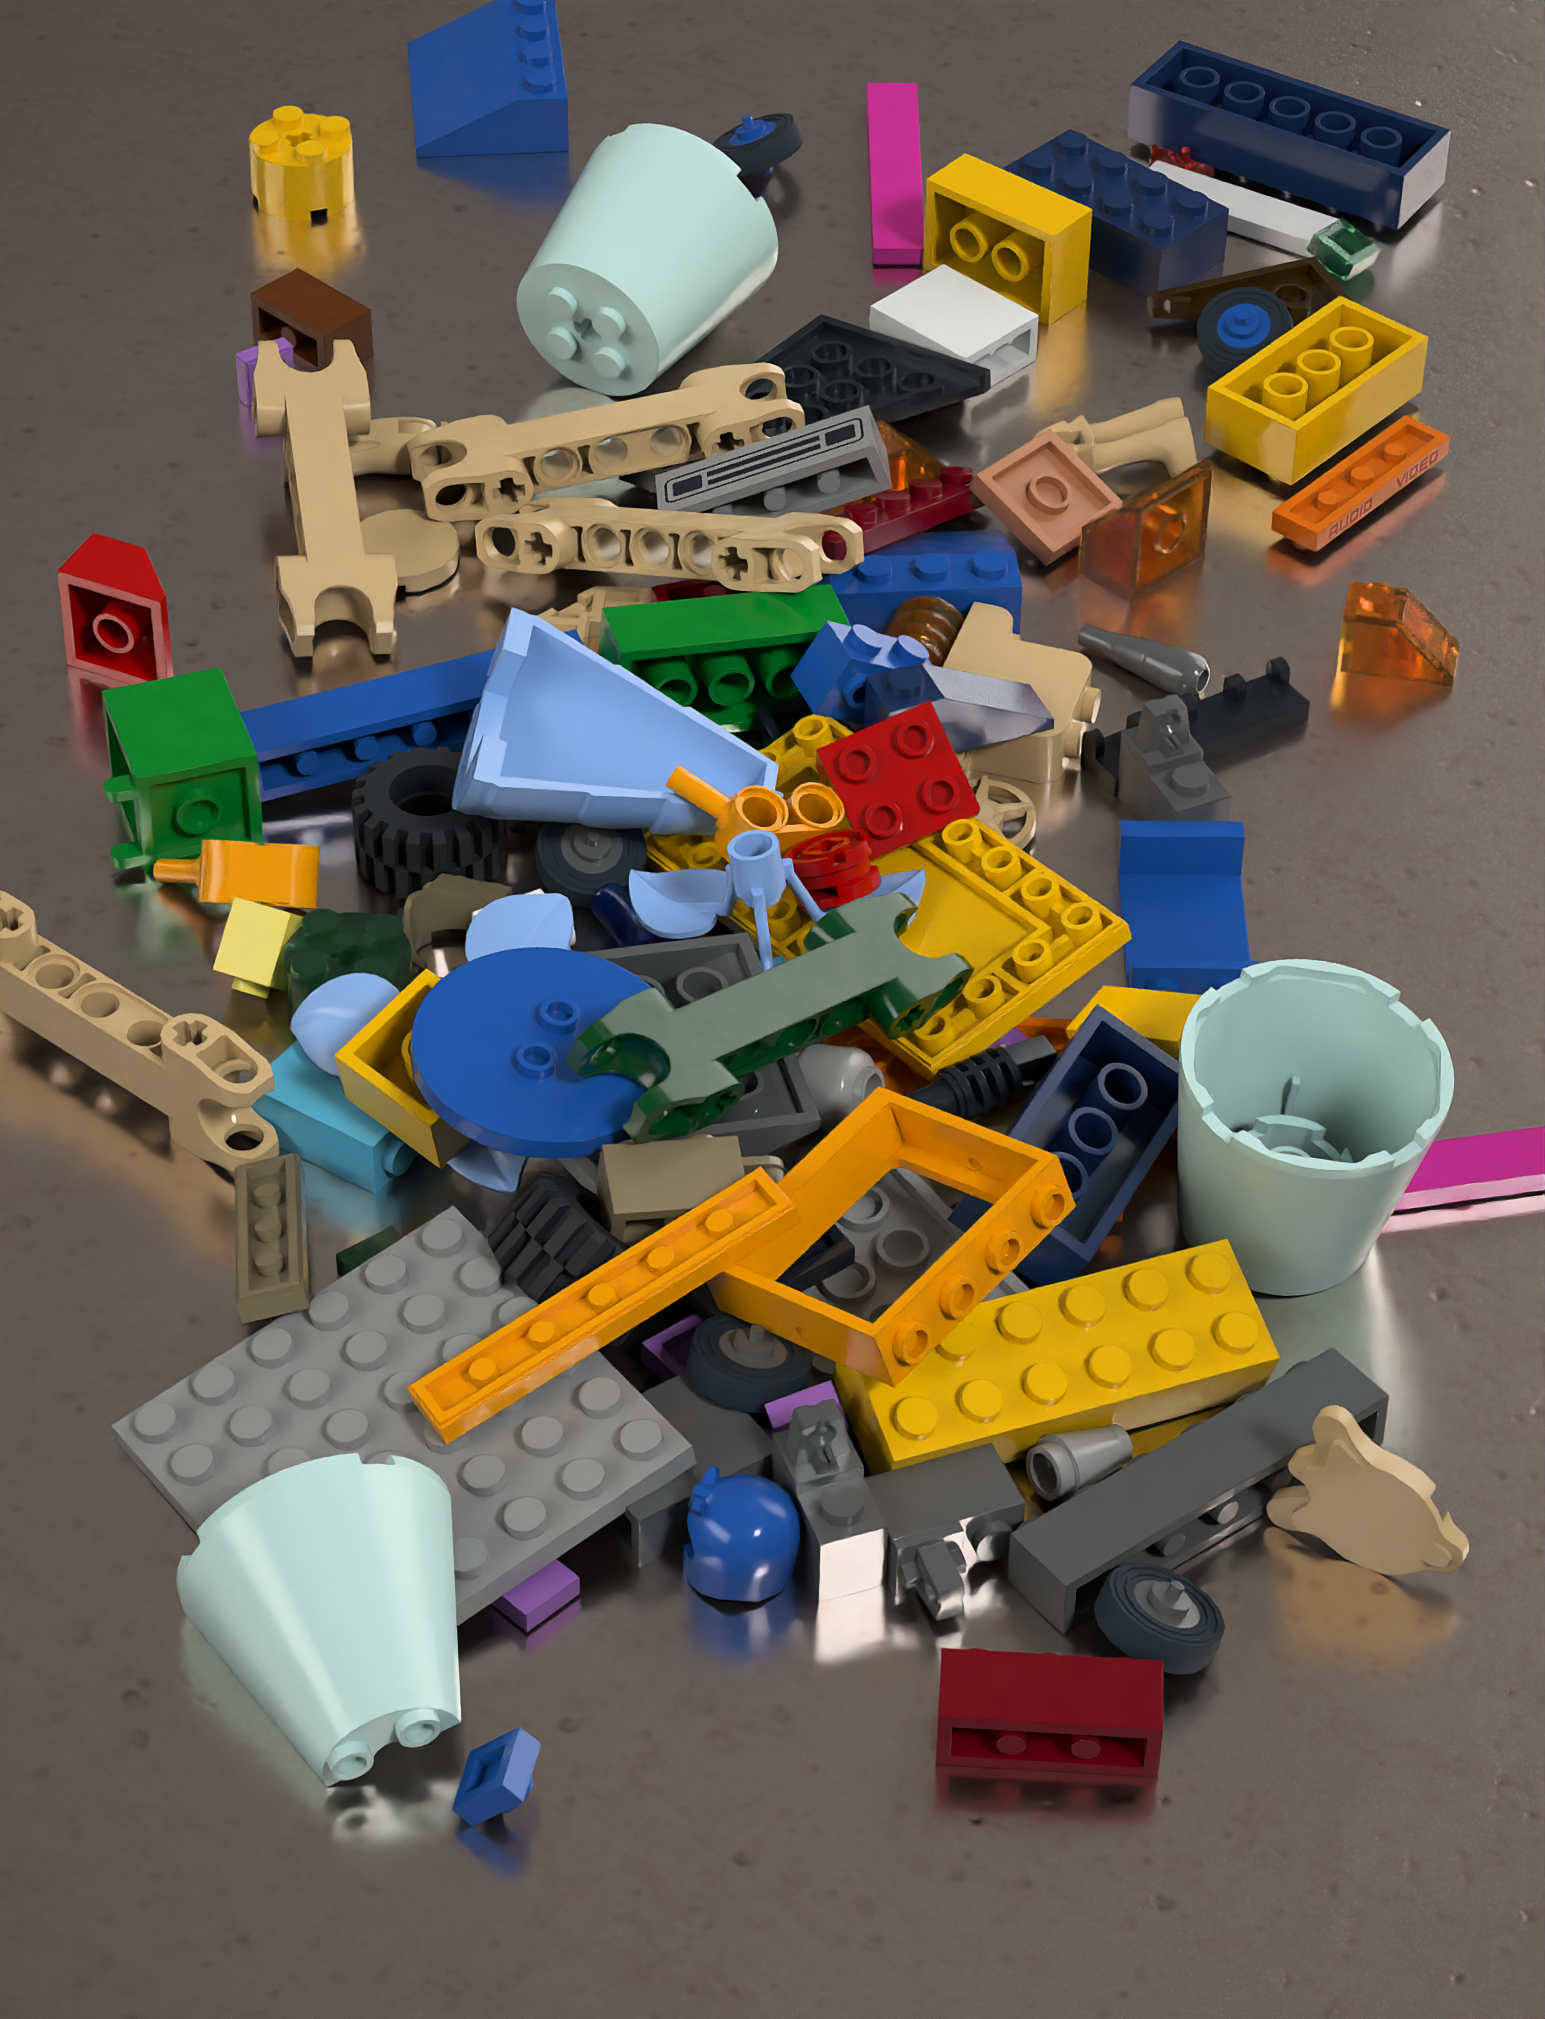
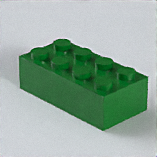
(720, 650)

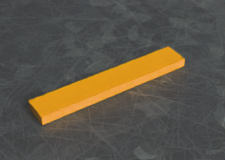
(603, 1305)

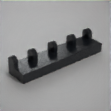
(1217, 723)

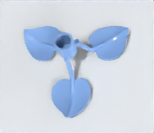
(691, 900)
(351, 1001)

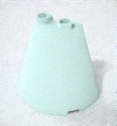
(335, 1605)

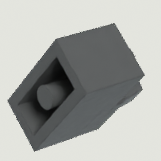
(1165, 769)
(943, 1519)
(842, 1526)

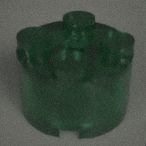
(342, 945)

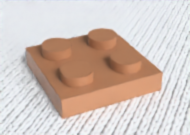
(1044, 495)

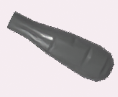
(1156, 662)

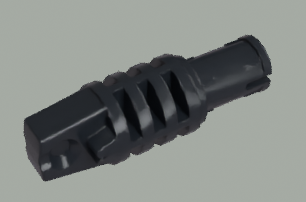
(988, 1078)

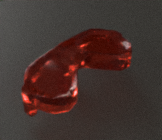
(1182, 160)

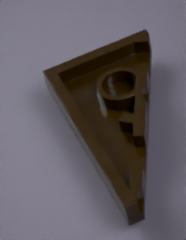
(1300, 284)

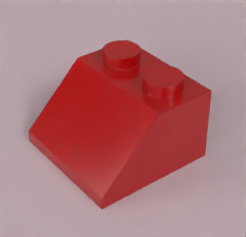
(114, 612)

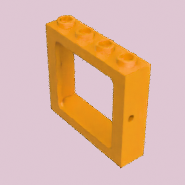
(873, 1139)

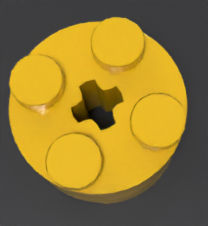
(301, 163)

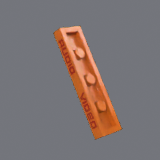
(1360, 483)

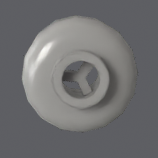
(838, 1080)

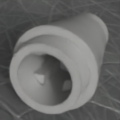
(1075, 1459)

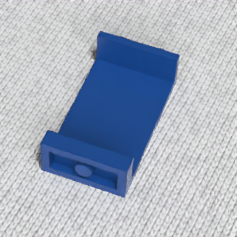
(1182, 904)

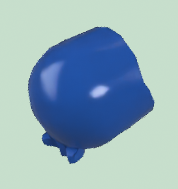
(740, 1537)

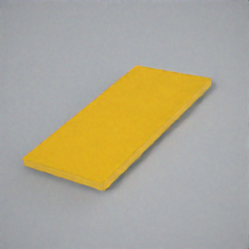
(980, 899)

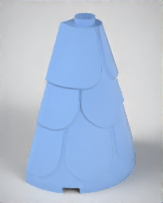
(590, 742)

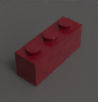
(1050, 1712)

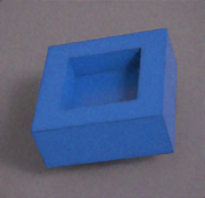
(497, 1777)

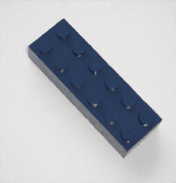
(1289, 134)

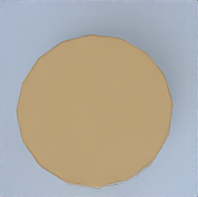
(422, 547)

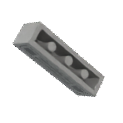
(785, 473)

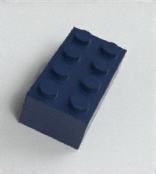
(1143, 225)
(1107, 1118)

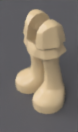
(1143, 435)

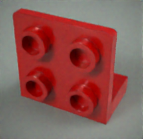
(898, 780)

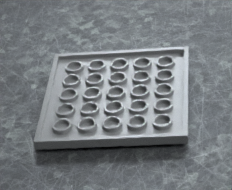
(338, 1385)

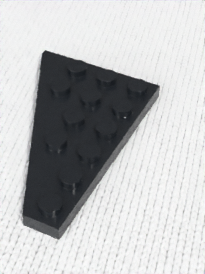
(845, 367)

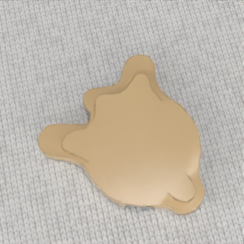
(1366, 1502)

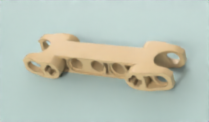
(508, 462)
(730, 549)
(331, 572)
(175, 1064)

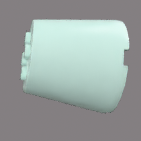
(644, 259)
(1303, 1118)

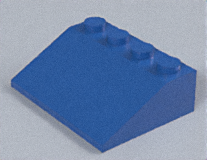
(491, 83)
(937, 564)

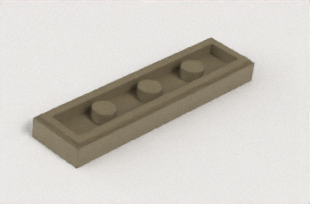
(271, 1238)

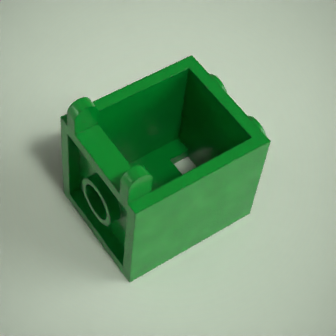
(180, 768)

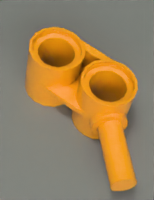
(806, 814)
(265, 874)

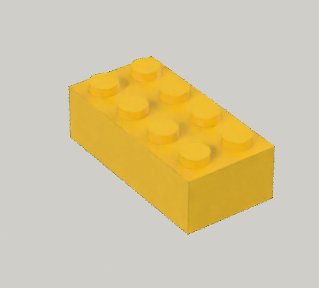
(1315, 390)

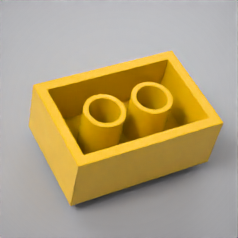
(1008, 236)

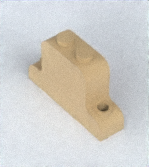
(1055, 674)

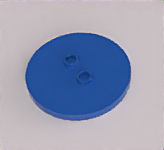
(497, 1045)

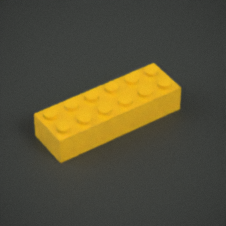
(1072, 1358)

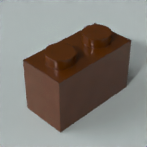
(310, 319)

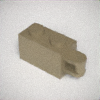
(659, 1181)

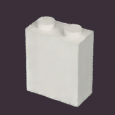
(960, 320)

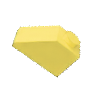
(255, 946)

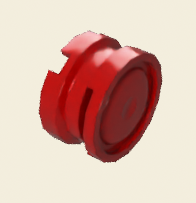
(835, 867)

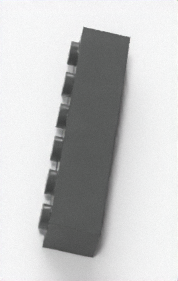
(1186, 1491)

